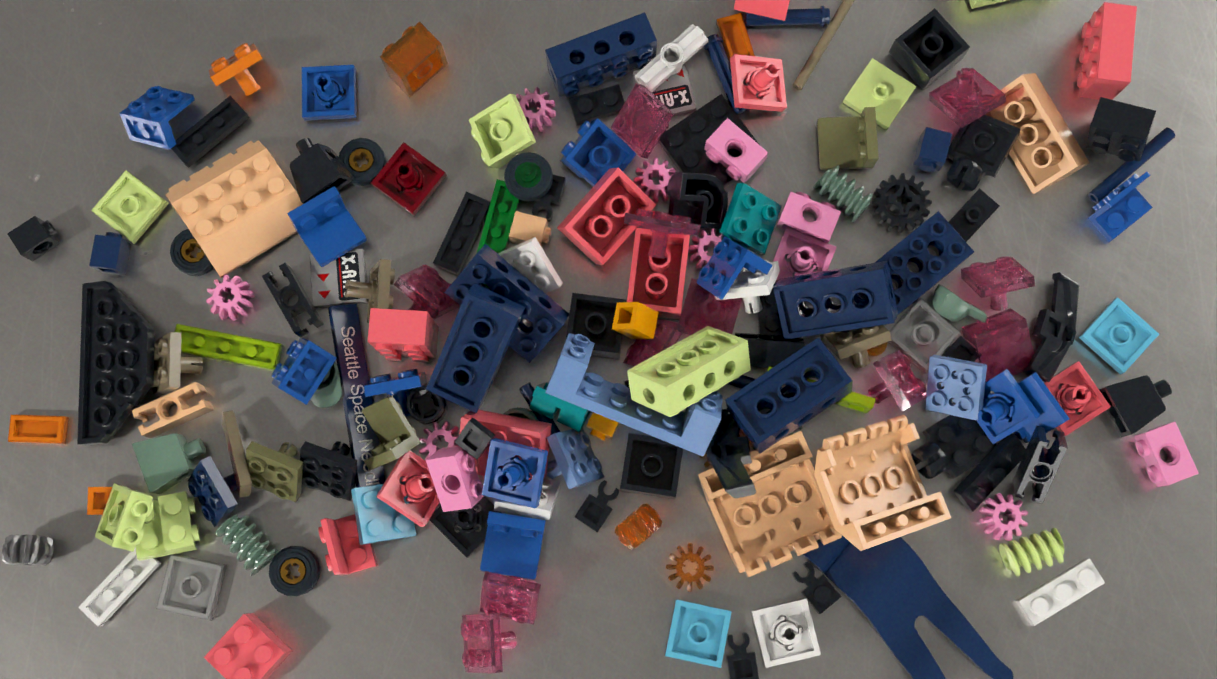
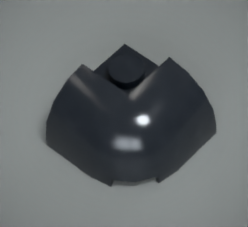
(698, 197)

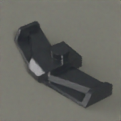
(1055, 328)
(728, 456)

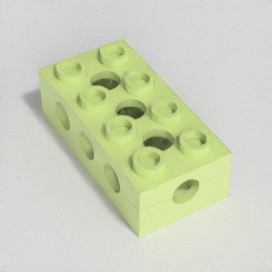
(689, 370)

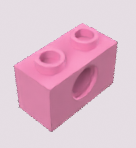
(732, 137)
(800, 203)
(1179, 461)
(455, 478)

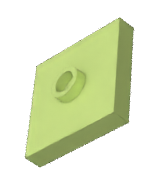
(879, 89)
(130, 207)

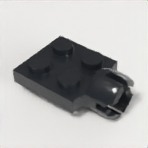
(979, 151)
(952, 447)

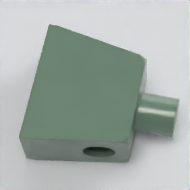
(167, 460)

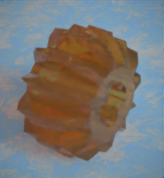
(638, 526)
(687, 576)

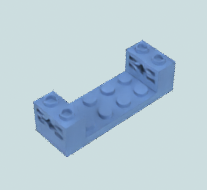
(571, 383)

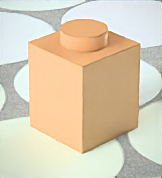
(527, 227)

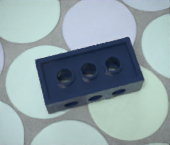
(602, 48)
(930, 269)
(505, 280)
(828, 317)
(458, 352)
(789, 377)

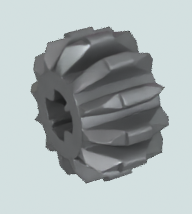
(27, 550)

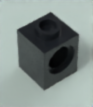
(34, 238)

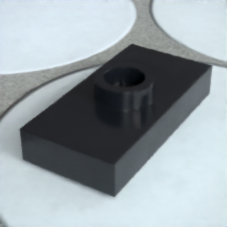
(973, 214)

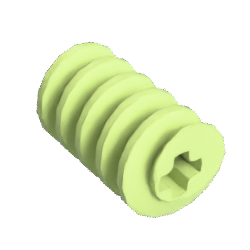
(1032, 551)

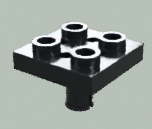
(329, 469)
(467, 539)

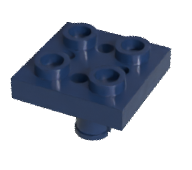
(213, 491)

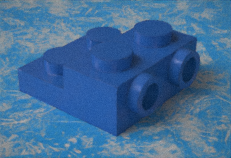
(596, 152)

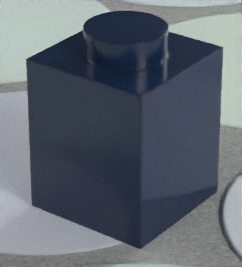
(932, 149)
(110, 253)

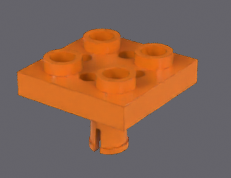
(237, 66)

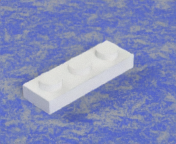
(117, 587)
(1060, 592)

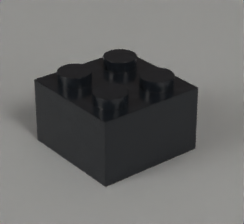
(929, 49)
(1120, 129)
(594, 319)
(651, 466)

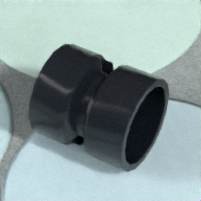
(426, 406)

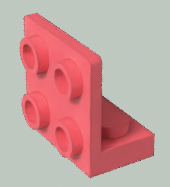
(343, 546)

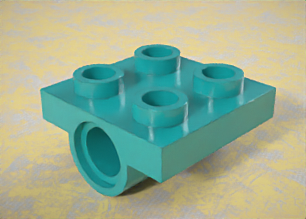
(750, 219)
(547, 405)

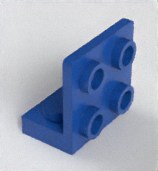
(149, 116)
(1120, 208)
(327, 227)
(726, 265)
(302, 369)
(512, 545)

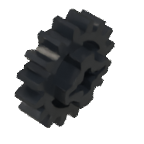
(903, 191)

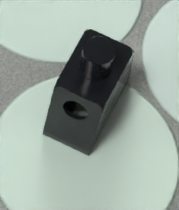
(317, 170)
(1135, 403)

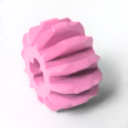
(542, 105)
(645, 182)
(701, 245)
(228, 287)
(437, 434)
(1011, 526)

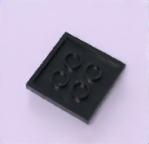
(687, 139)

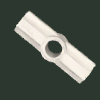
(682, 48)

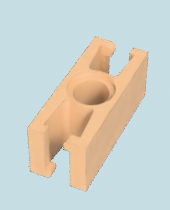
(162, 405)

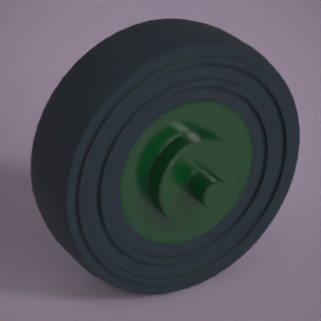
(528, 176)

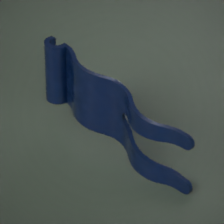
(894, 590)

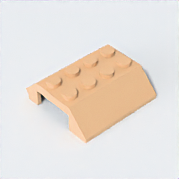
(237, 206)
(874, 484)
(781, 515)

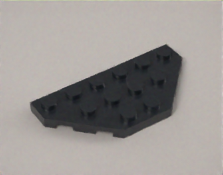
(113, 362)

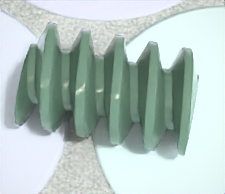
(844, 192)
(246, 543)

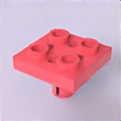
(763, 78)
(1078, 393)
(417, 484)

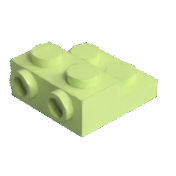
(501, 131)
(124, 517)
(169, 527)

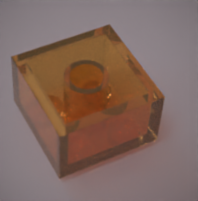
(414, 59)

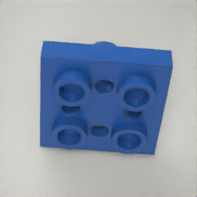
(328, 83)
(396, 386)
(994, 417)
(500, 482)

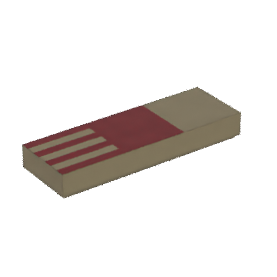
(236, 454)

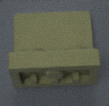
(848, 141)
(392, 430)

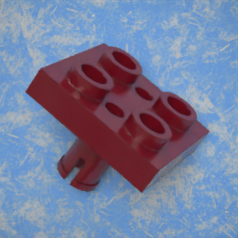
(401, 173)

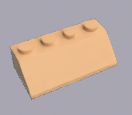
(1045, 145)

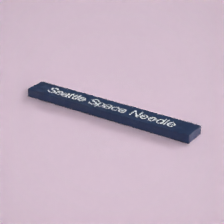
(353, 377)

